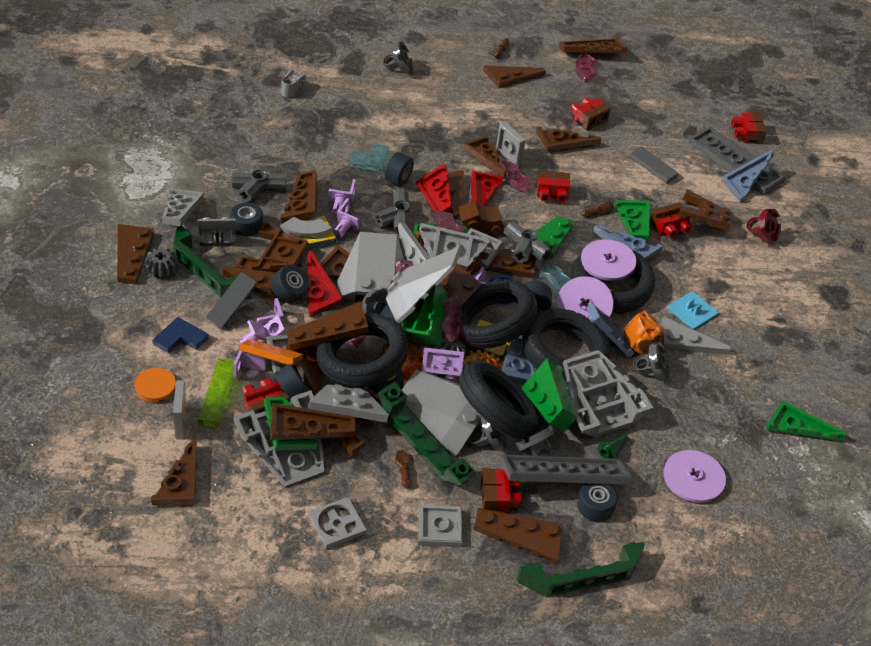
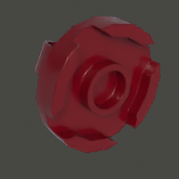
(768, 226)

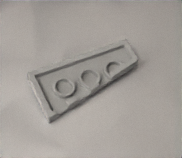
(180, 206)

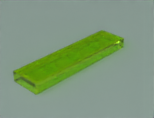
(217, 393)

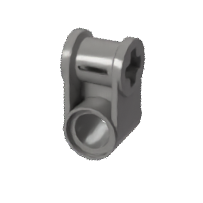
(292, 83)

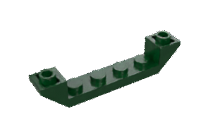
(193, 262)
(421, 440)
(534, 578)

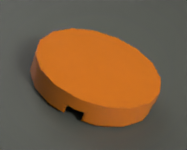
(155, 385)

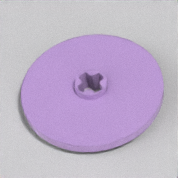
(620, 262)
(585, 289)
(703, 489)

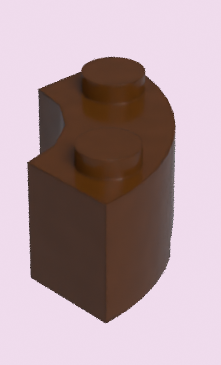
(483, 219)

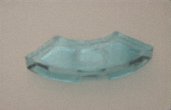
(553, 275)

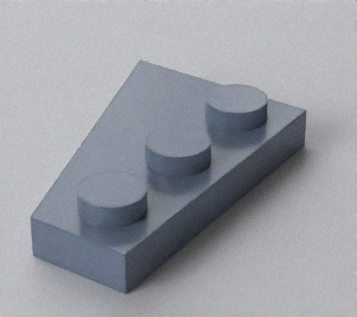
(610, 328)
(516, 363)

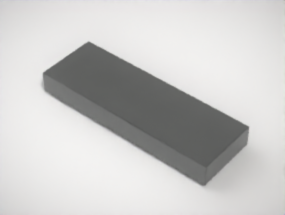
(654, 165)
(231, 300)

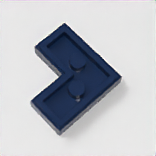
(177, 332)

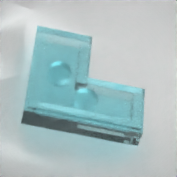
(373, 161)

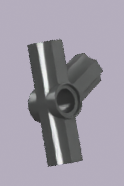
(257, 182)
(397, 213)
(527, 244)

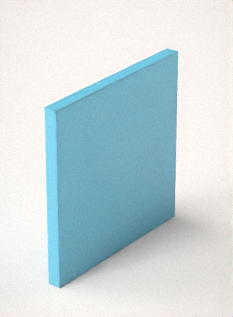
(692, 310)

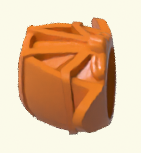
(642, 332)

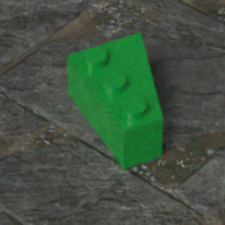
(425, 321)
(550, 395)

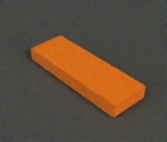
(270, 352)

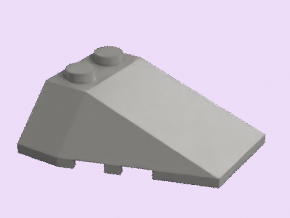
(369, 264)
(417, 281)
(602, 395)
(441, 409)
(286, 465)

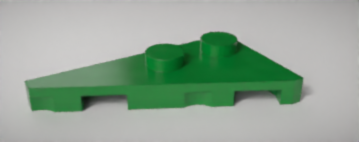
(796, 421)

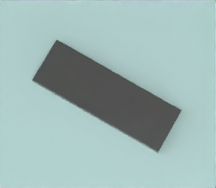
(732, 157)
(565, 469)

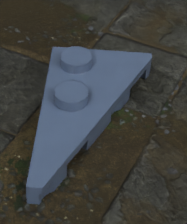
(743, 178)
(632, 242)

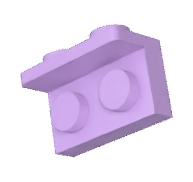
(443, 362)

